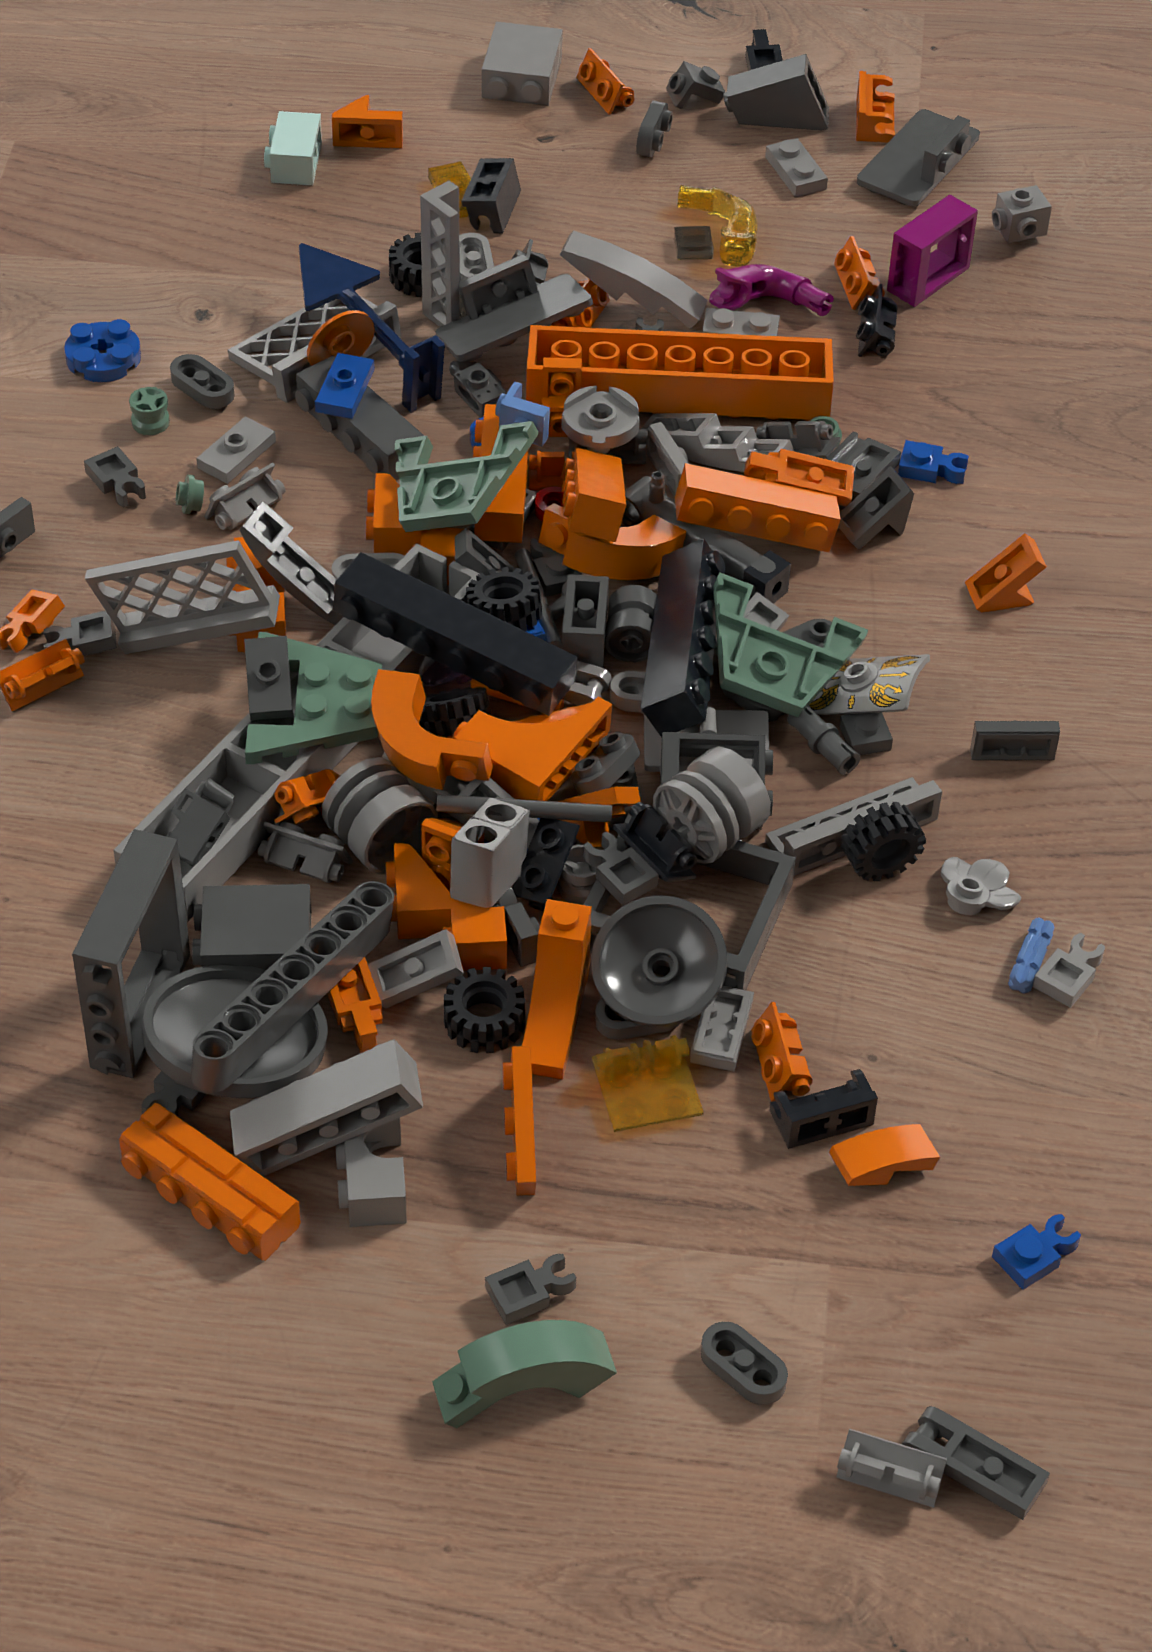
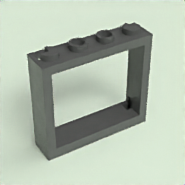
(744, 861)
(140, 895)

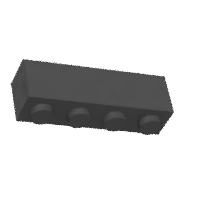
(371, 430)

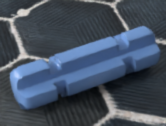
(1031, 955)

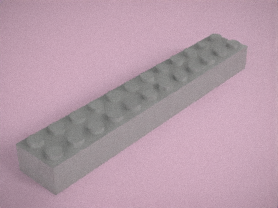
(256, 783)

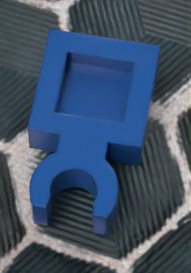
(926, 462)
(1032, 1254)

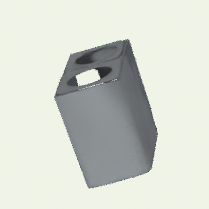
(482, 874)

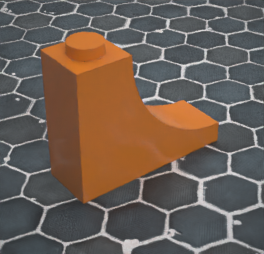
(537, 757)
(558, 985)

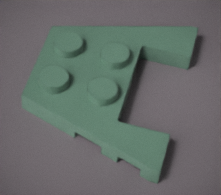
(456, 489)
(772, 664)
(329, 707)

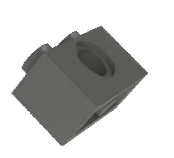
(586, 618)

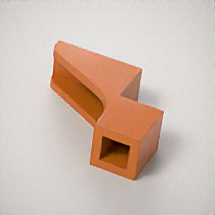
(388, 532)
(425, 908)

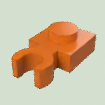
(30, 616)

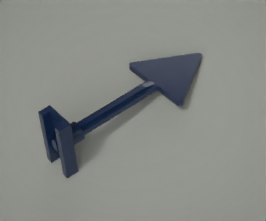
(334, 277)

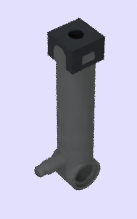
(766, 572)

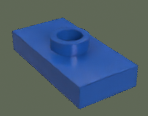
(344, 385)

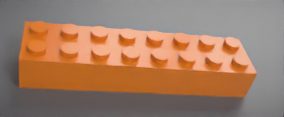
(694, 370)

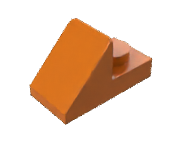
(361, 127)
(1004, 579)
(617, 797)

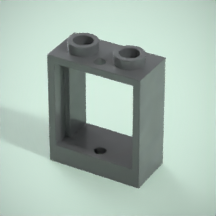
(695, 744)

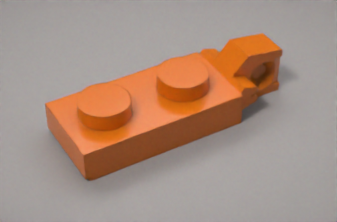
(803, 472)
(358, 1005)

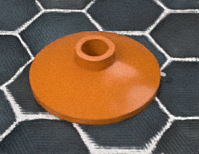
(344, 333)

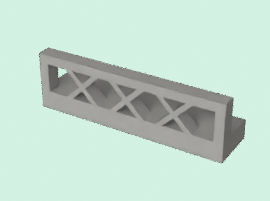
(440, 253)
(818, 837)

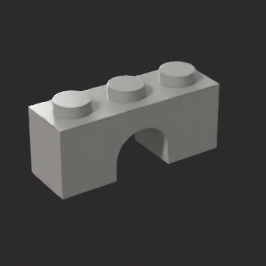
(373, 1183)

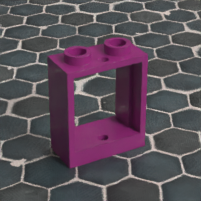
(916, 271)

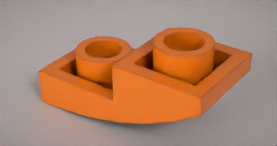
(560, 380)
(879, 1153)

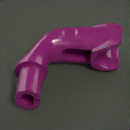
(761, 280)

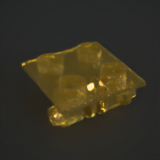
(647, 1083)

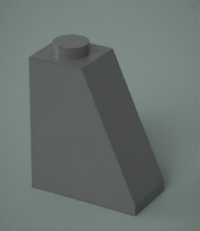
(779, 96)

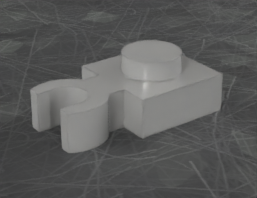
(1070, 974)

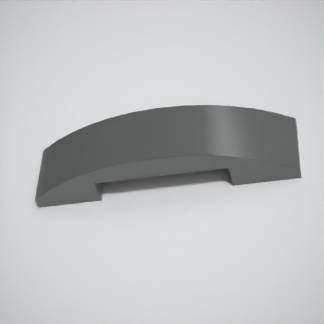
(288, 563)

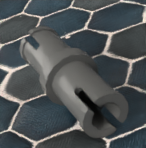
(825, 740)

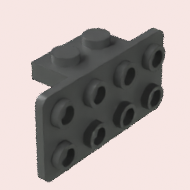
(918, 157)
(505, 304)

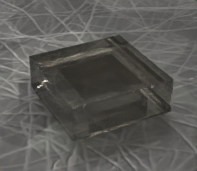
(693, 242)

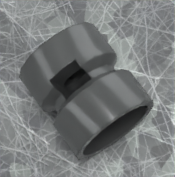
(630, 623)

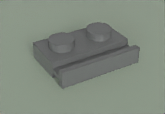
(867, 457)

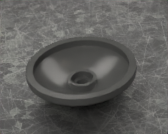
(653, 935)

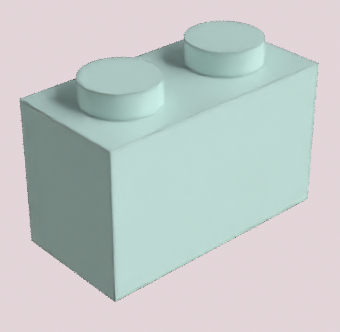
(294, 148)

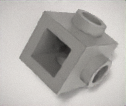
(1021, 214)

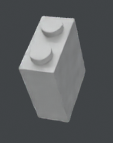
(522, 63)

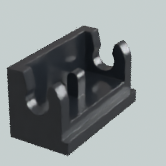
(492, 192)
(825, 1112)

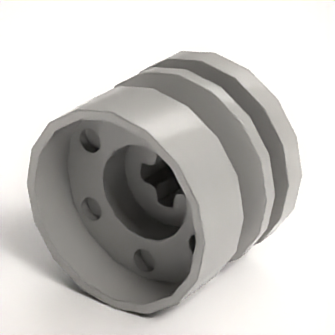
(714, 802)
(374, 810)

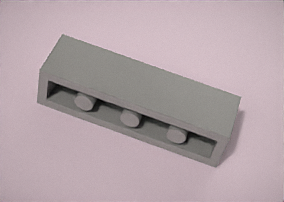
(326, 1108)

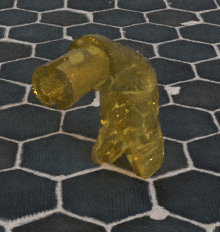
(740, 235)

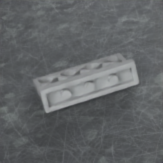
(287, 365)
(190, 617)

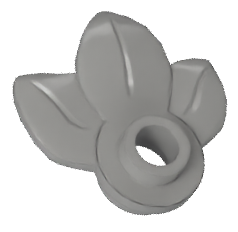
(977, 885)

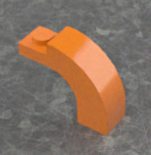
(632, 557)
(415, 752)

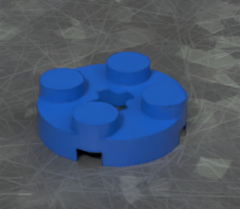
(88, 339)

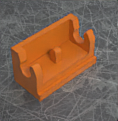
(874, 109)

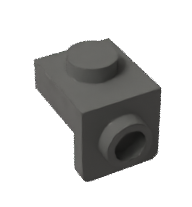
(694, 80)

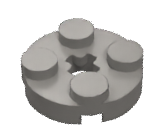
(595, 433)

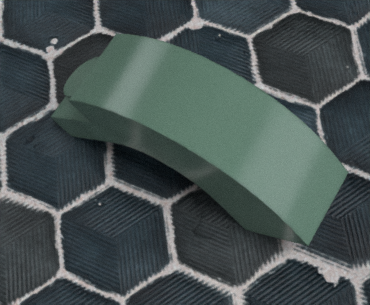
(523, 1358)

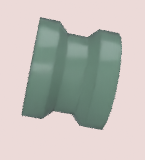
(149, 410)

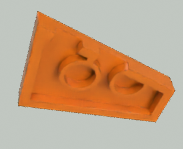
(520, 1121)

